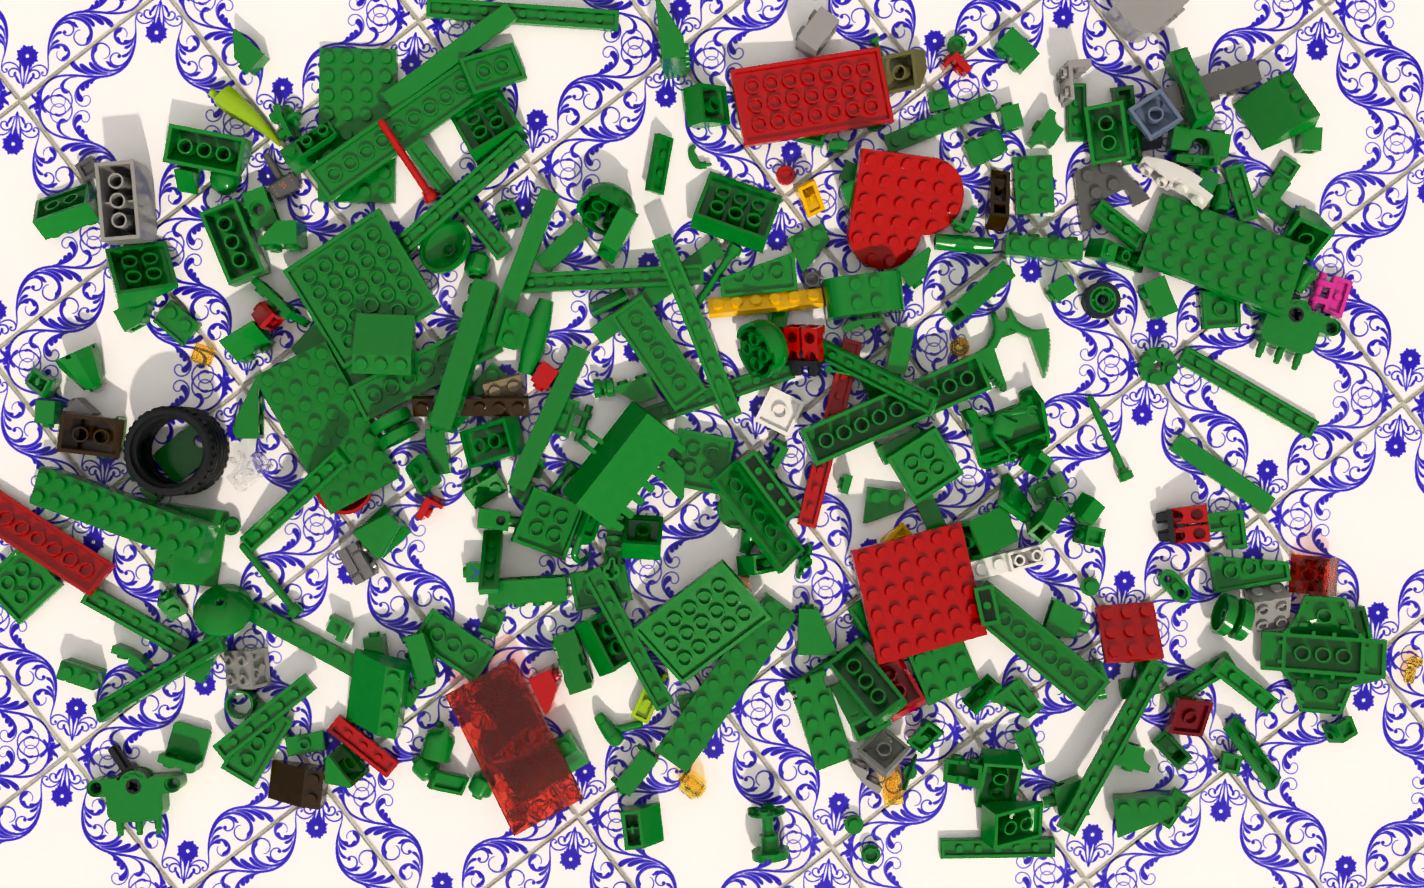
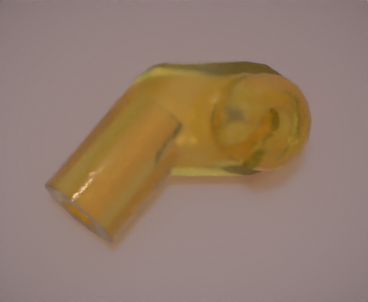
(1411, 668)

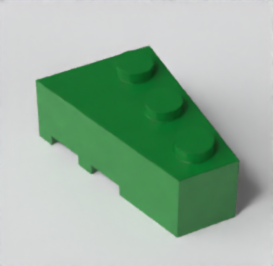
(573, 661)
(1141, 809)

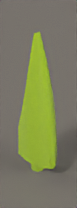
(239, 108)

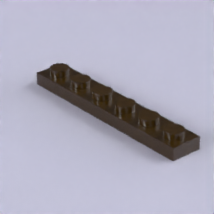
(479, 405)

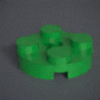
(1146, 363)

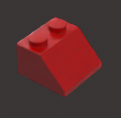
(546, 685)

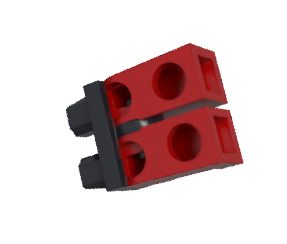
(805, 348)
(1178, 524)

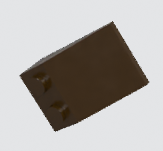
(89, 434)
(298, 784)

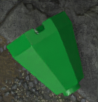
(84, 367)

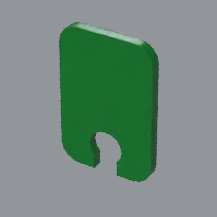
(180, 455)

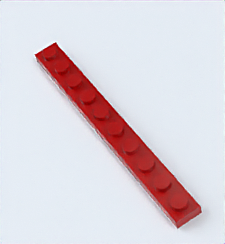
(819, 474)

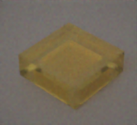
(203, 354)

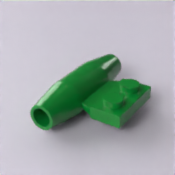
(526, 333)

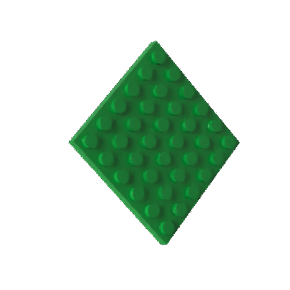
(359, 273)

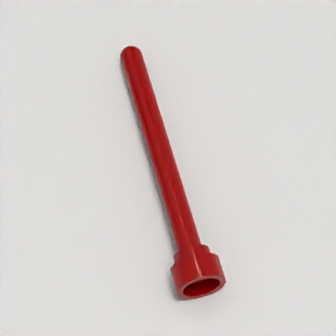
(428, 193)

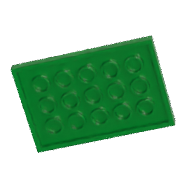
(702, 621)

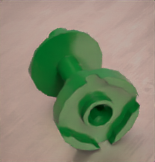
(769, 840)

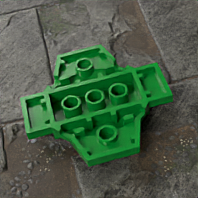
(1323, 654)

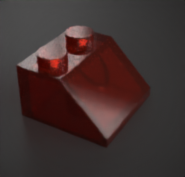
(1314, 575)

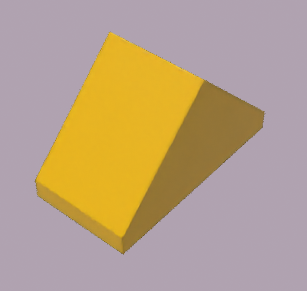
(810, 198)

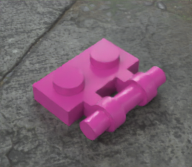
(1336, 295)

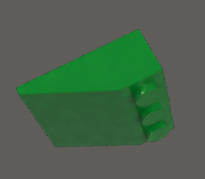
(1277, 111)
(487, 125)
(140, 272)
(384, 344)

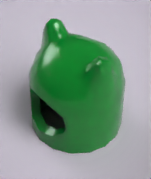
(438, 744)

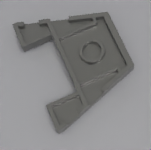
(1099, 182)

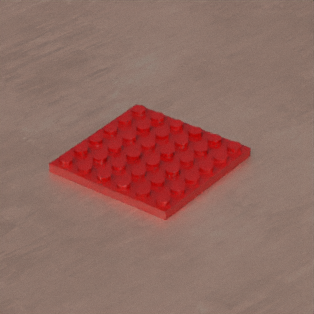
(918, 592)

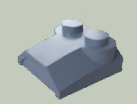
(1154, 115)

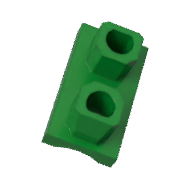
(289, 121)

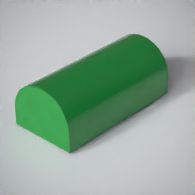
(982, 694)

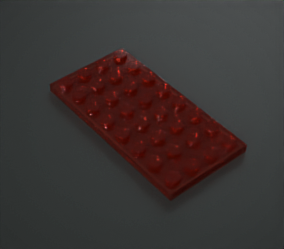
(514, 746)

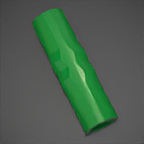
(963, 243)

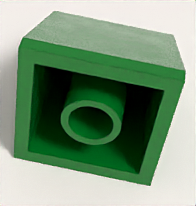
(988, 532)

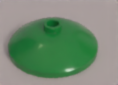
(446, 247)
(226, 618)

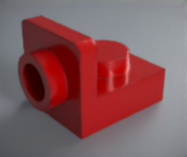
(959, 64)
(426, 508)

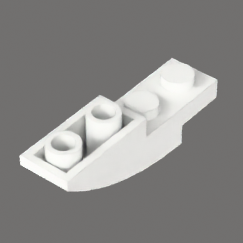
(1170, 174)
(1008, 561)

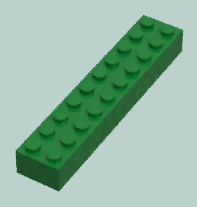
(887, 414)
(125, 514)

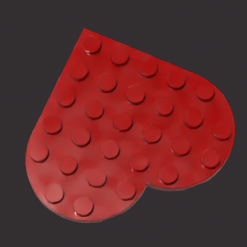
(897, 202)

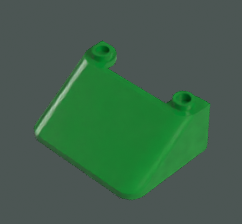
(1028, 431)

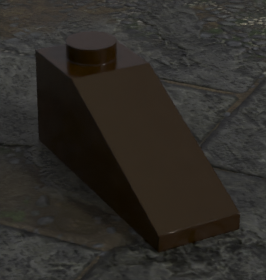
(998, 201)

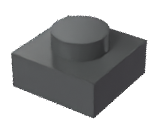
(86, 169)

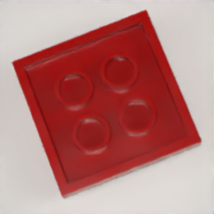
(1129, 632)

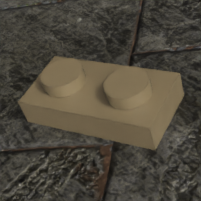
(503, 386)

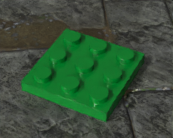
(703, 458)
(924, 465)
(547, 523)
(25, 586)
(943, 672)

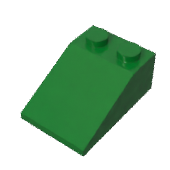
(1108, 132)
(492, 441)
(999, 776)
(1011, 822)

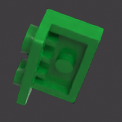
(483, 486)

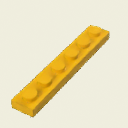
(765, 303)

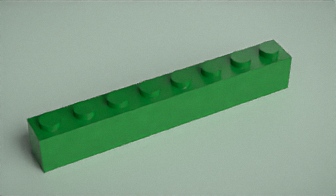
(463, 356)

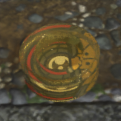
(959, 347)

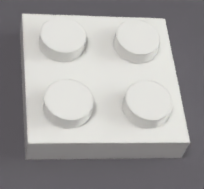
(779, 411)

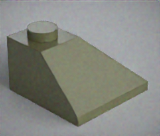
(904, 70)

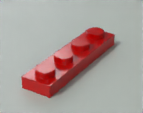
(363, 745)

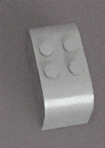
(1141, 18)
(125, 202)

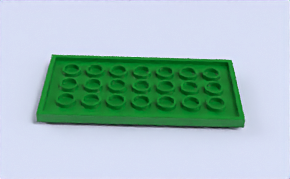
(353, 100)
(1222, 255)
(321, 415)

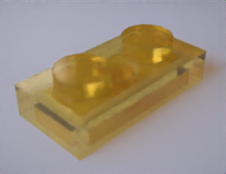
(893, 788)

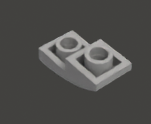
(861, 772)

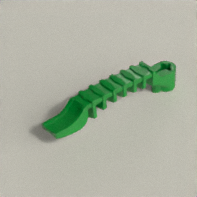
(613, 551)

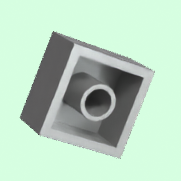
(817, 32)

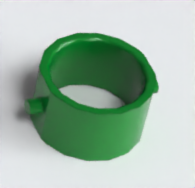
(229, 706)

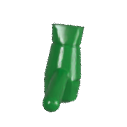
(613, 733)

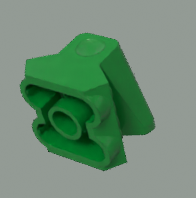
(382, 532)

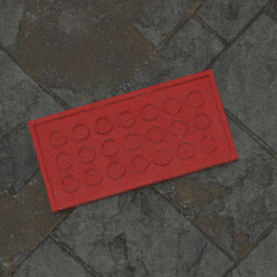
(811, 96)

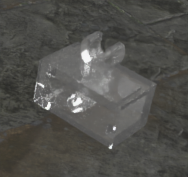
(248, 470)

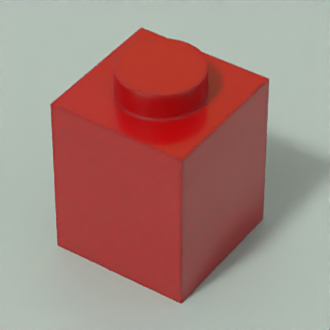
(544, 377)

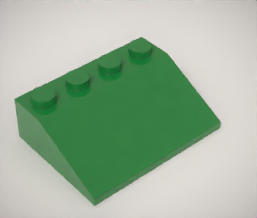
(673, 49)
(735, 212)
(181, 571)
(378, 693)

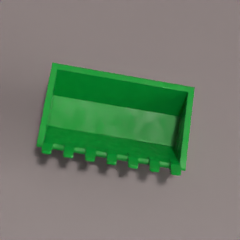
(622, 466)

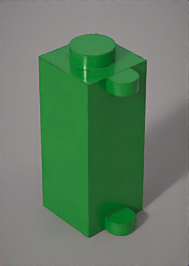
(890, 446)
(439, 450)
(422, 656)
(635, 771)

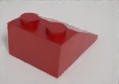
(905, 683)

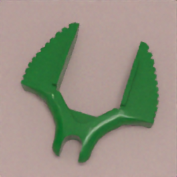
(1038, 341)

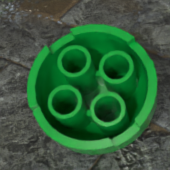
(604, 198)
(762, 347)

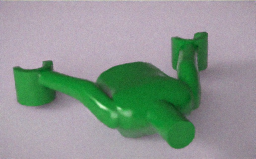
(1005, 426)

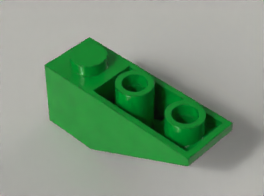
(308, 148)
(1113, 254)

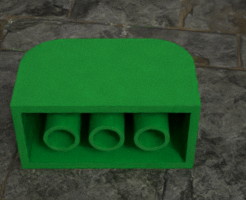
(863, 295)

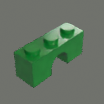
(1213, 143)

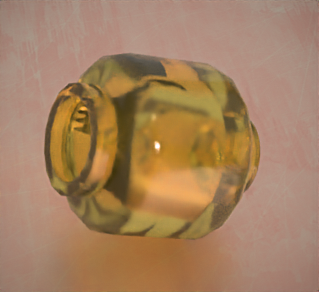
(692, 785)

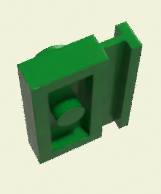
(177, 323)

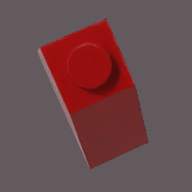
(267, 316)

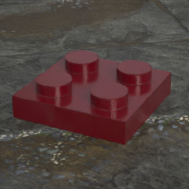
(1189, 716)

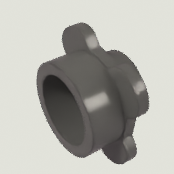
(816, 279)

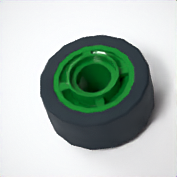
(1111, 300)

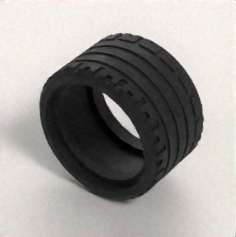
(139, 451)

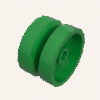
(394, 426)
(1232, 617)

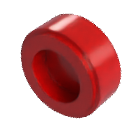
(785, 175)

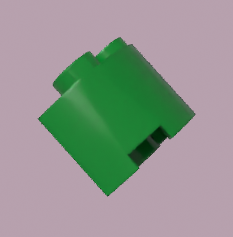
(963, 771)

